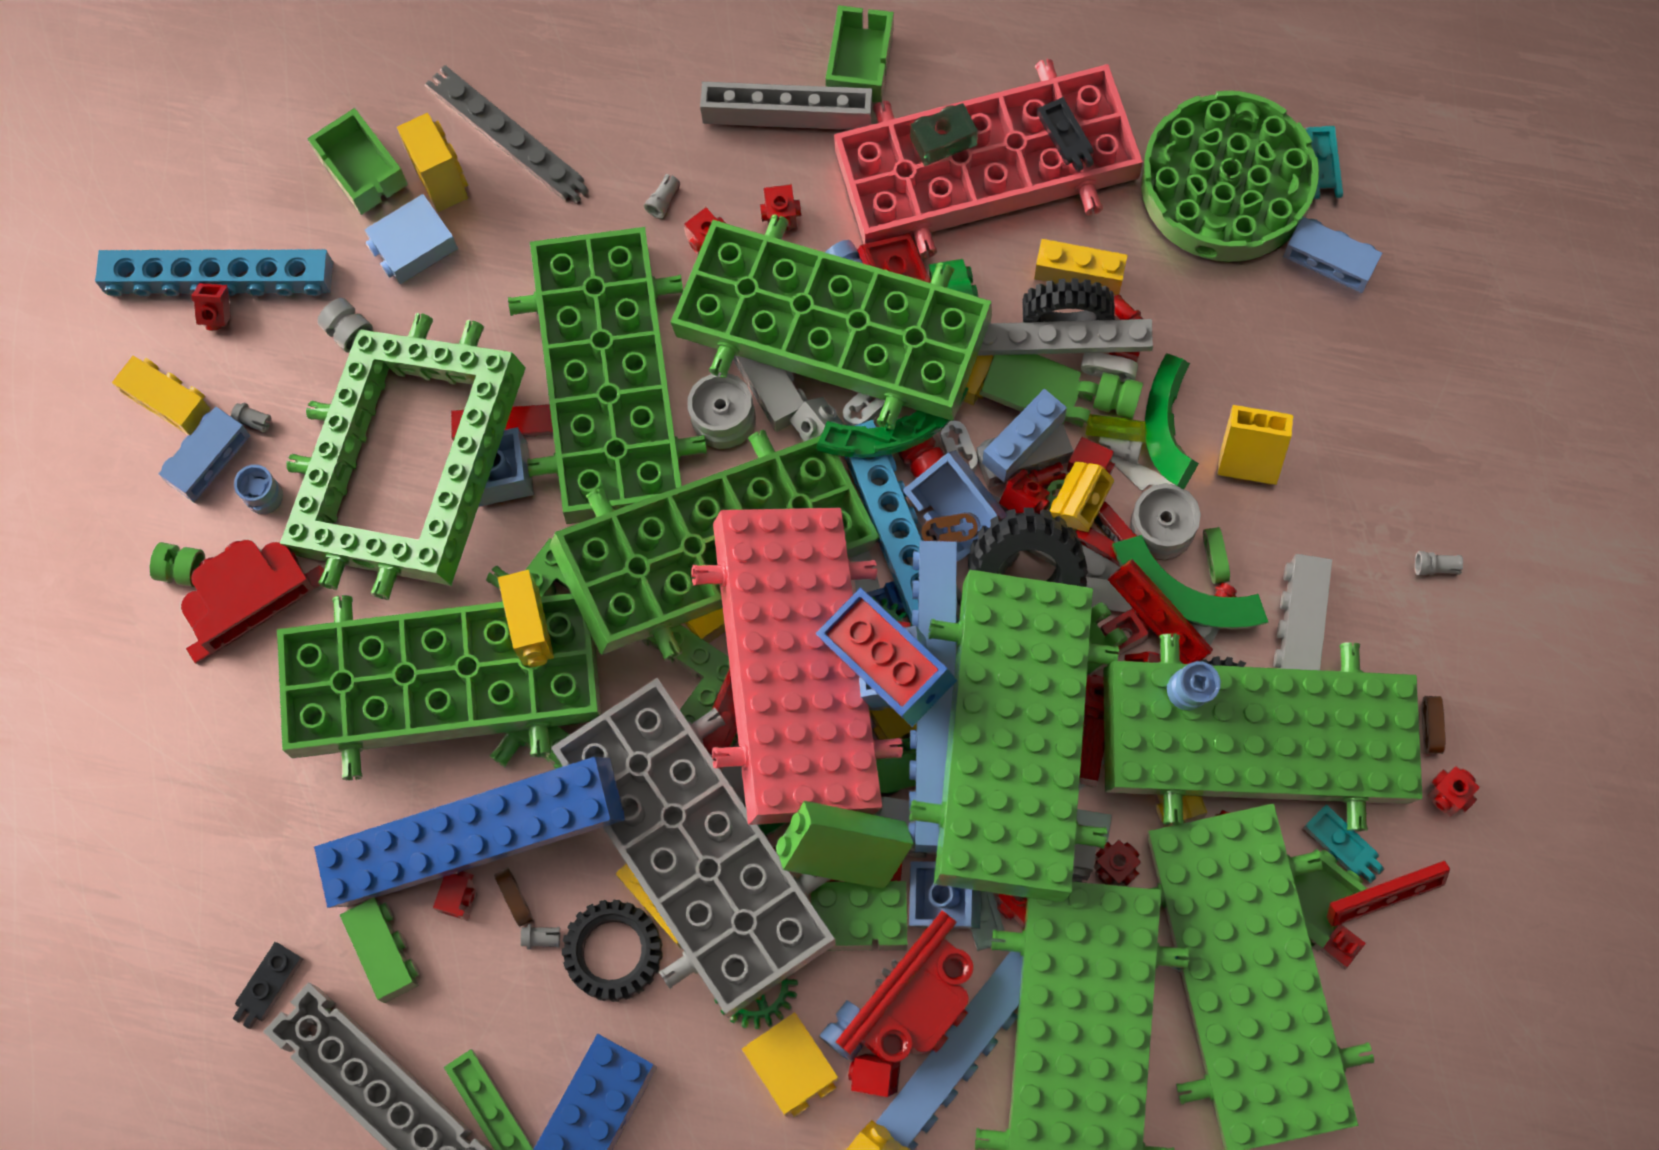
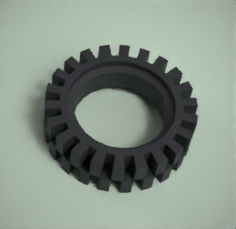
(1093, 299)
(581, 929)

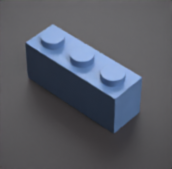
(1332, 254)
(1024, 435)
(204, 454)

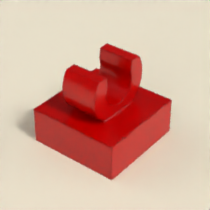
(1343, 946)

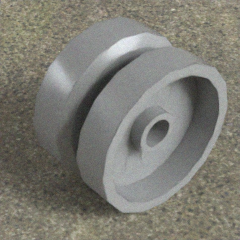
(722, 410)
(1181, 519)

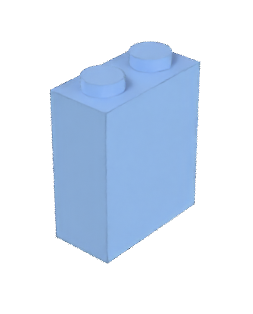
(410, 239)

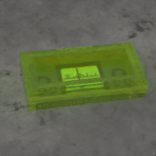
(1116, 428)

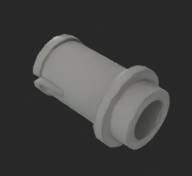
(251, 417)
(540, 936)

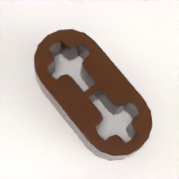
(950, 521)
(1433, 725)
(513, 897)

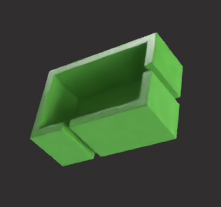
(860, 54)
(357, 161)
(863, 914)

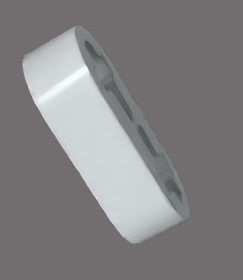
(1097, 363)
(869, 412)
(965, 443)

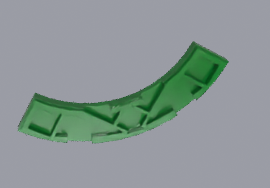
(1160, 439)
(881, 441)
(1193, 605)

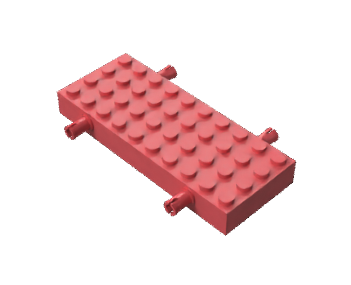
(1005, 171)
(794, 699)

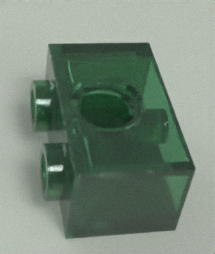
(935, 146)

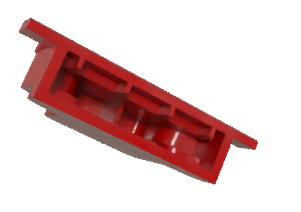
(241, 592)
(915, 999)

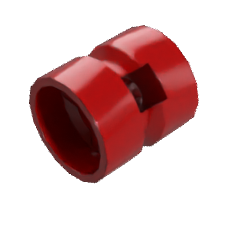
(922, 456)

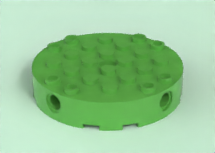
(1236, 215)

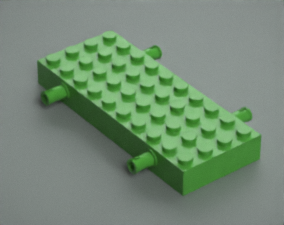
(832, 319)
(604, 370)
(637, 561)
(429, 680)
(1264, 735)
(1015, 737)
(1252, 980)
(1083, 1020)

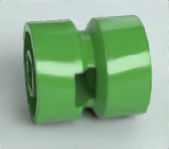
(1118, 395)
(172, 563)

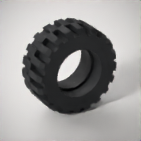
(1030, 532)

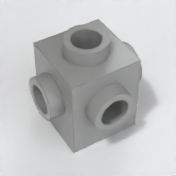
(812, 418)

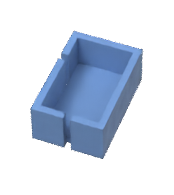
(953, 489)

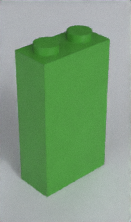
(844, 845)

